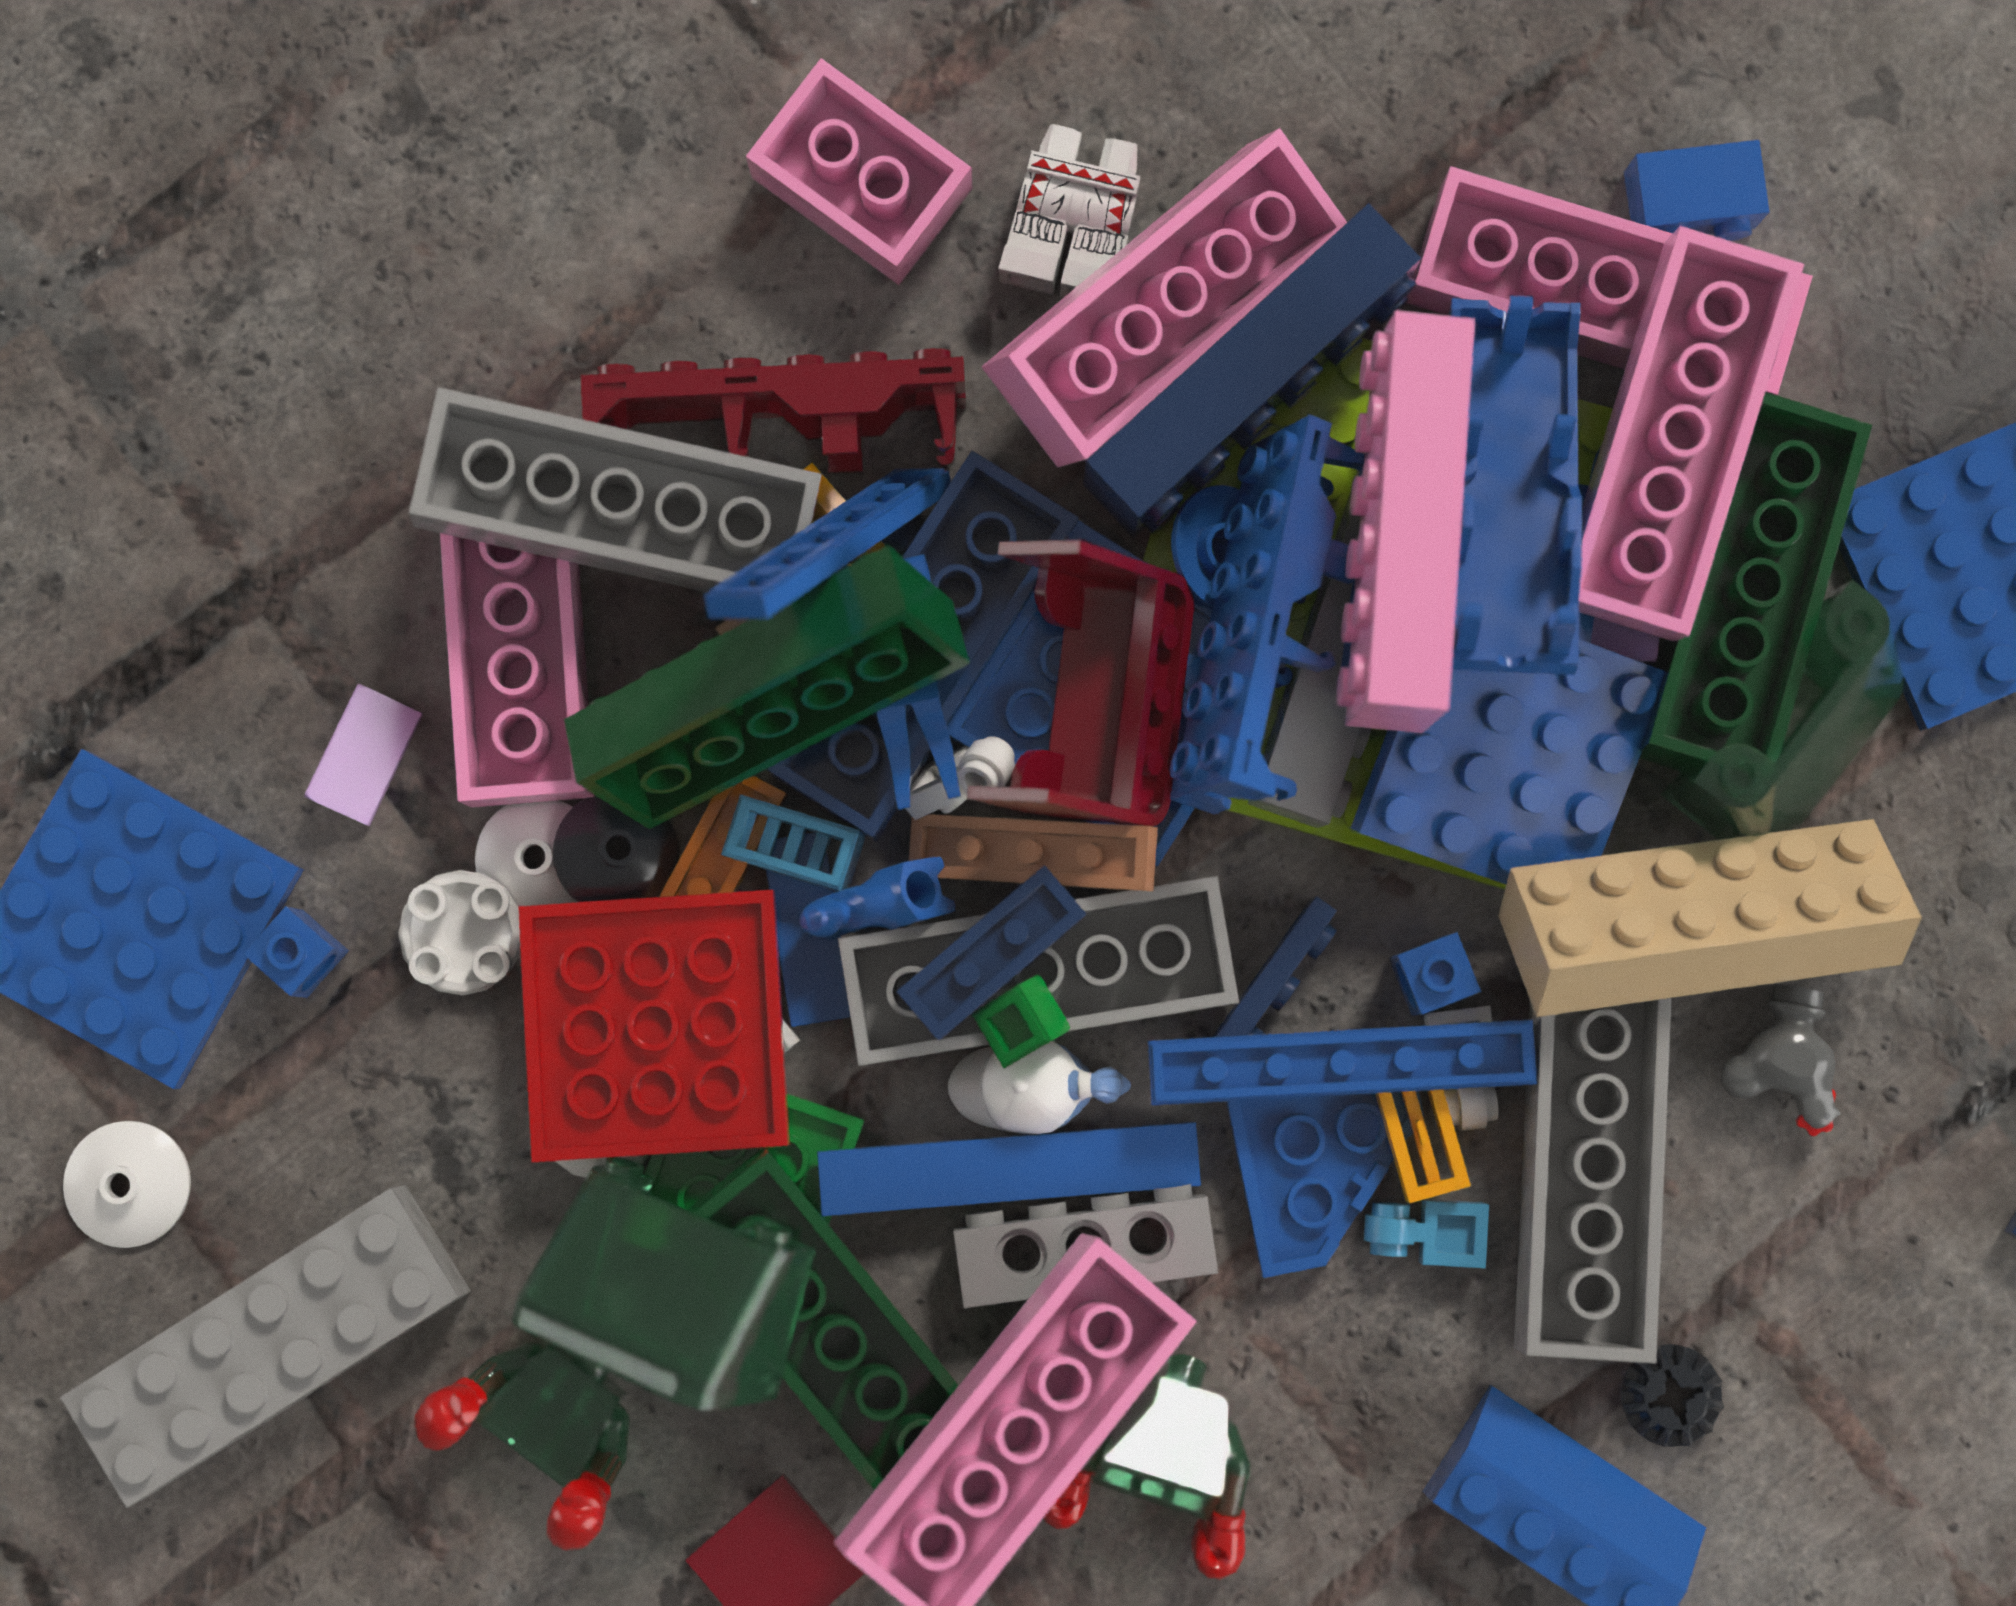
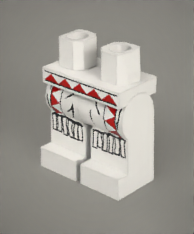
(1070, 198)

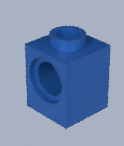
(295, 952)
(1434, 974)

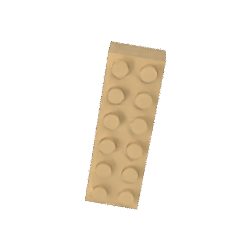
(1707, 917)

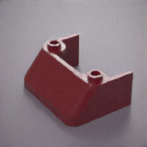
(1114, 689)

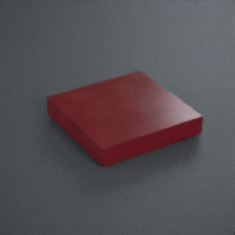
(775, 1554)

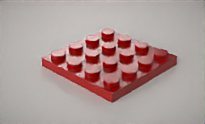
(653, 1026)

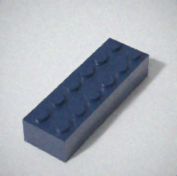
(1251, 371)
(960, 541)

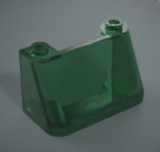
(1861, 681)
(667, 1293)

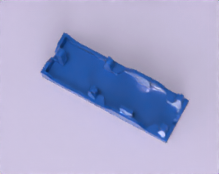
(1520, 492)
(1272, 558)

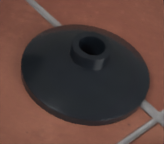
(592, 874)

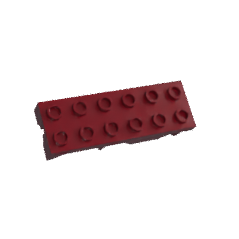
(815, 397)

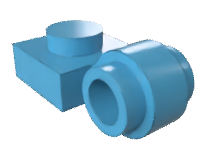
(1448, 1232)

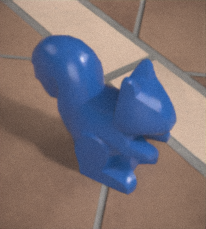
(886, 900)

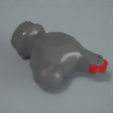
(1789, 1059)

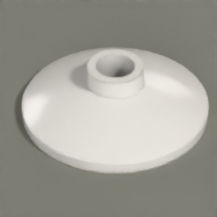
(503, 847)
(157, 1184)

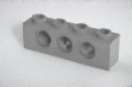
(1184, 1253)

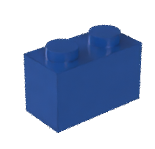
(1699, 188)

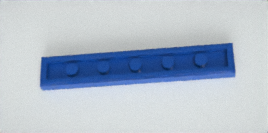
(827, 544)
(1342, 1062)
(1008, 1168)

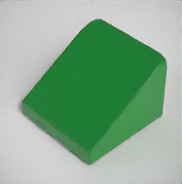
(1021, 1021)

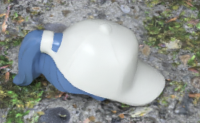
(1033, 1093)

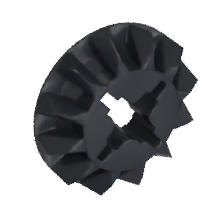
(1659, 1423)

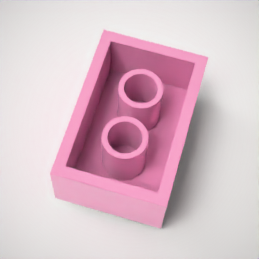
(859, 171)

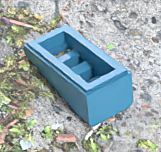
(742, 825)

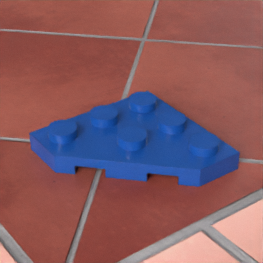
(1309, 1171)

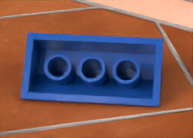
(1564, 1509)

